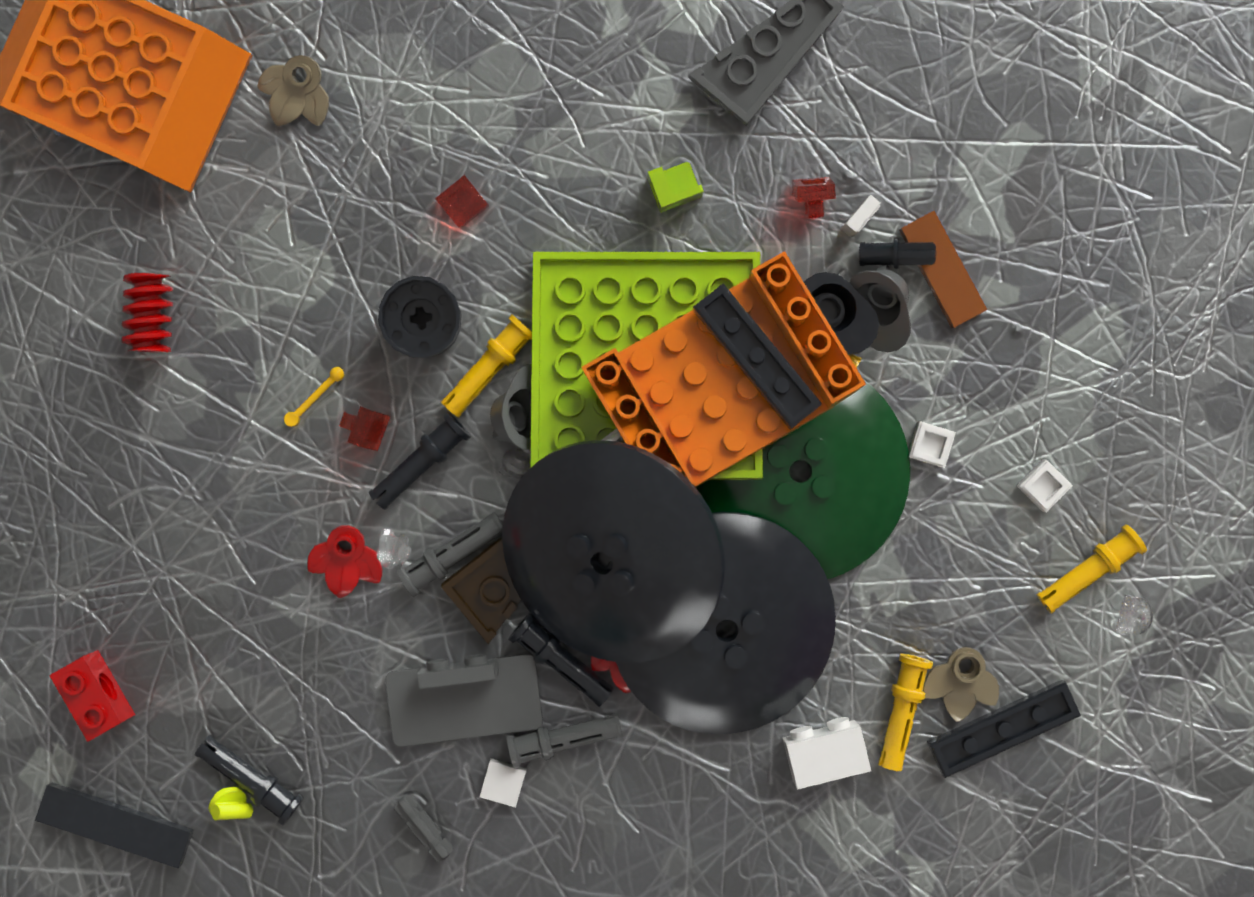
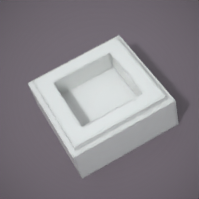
(861, 216)
(931, 444)
(1044, 485)
(502, 783)

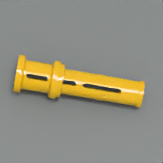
(500, 352)
(1104, 560)
(907, 696)

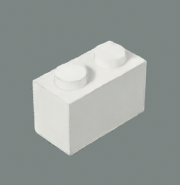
(826, 752)

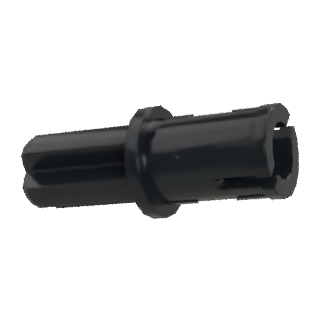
(897, 253)

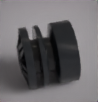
(404, 301)

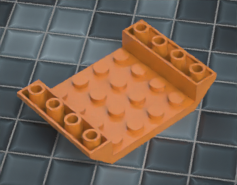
(123, 80)
(691, 400)

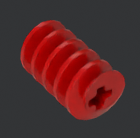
(146, 312)

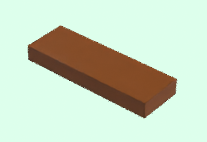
(948, 276)

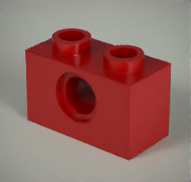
(92, 695)

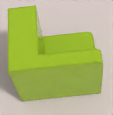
(674, 186)

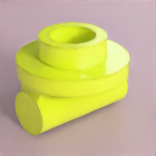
(230, 804)

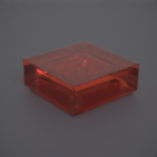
(462, 202)

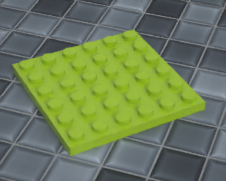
(604, 303)

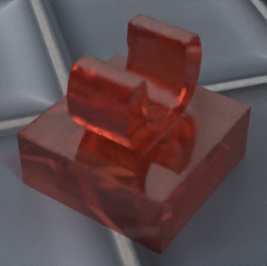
(812, 193)
(366, 427)

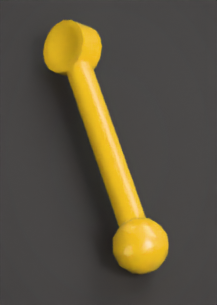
(293, 418)

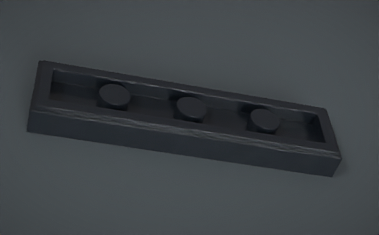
(756, 356)
(1003, 728)
(114, 825)

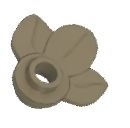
(292, 97)
(959, 688)

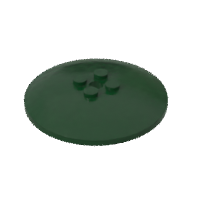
(852, 489)

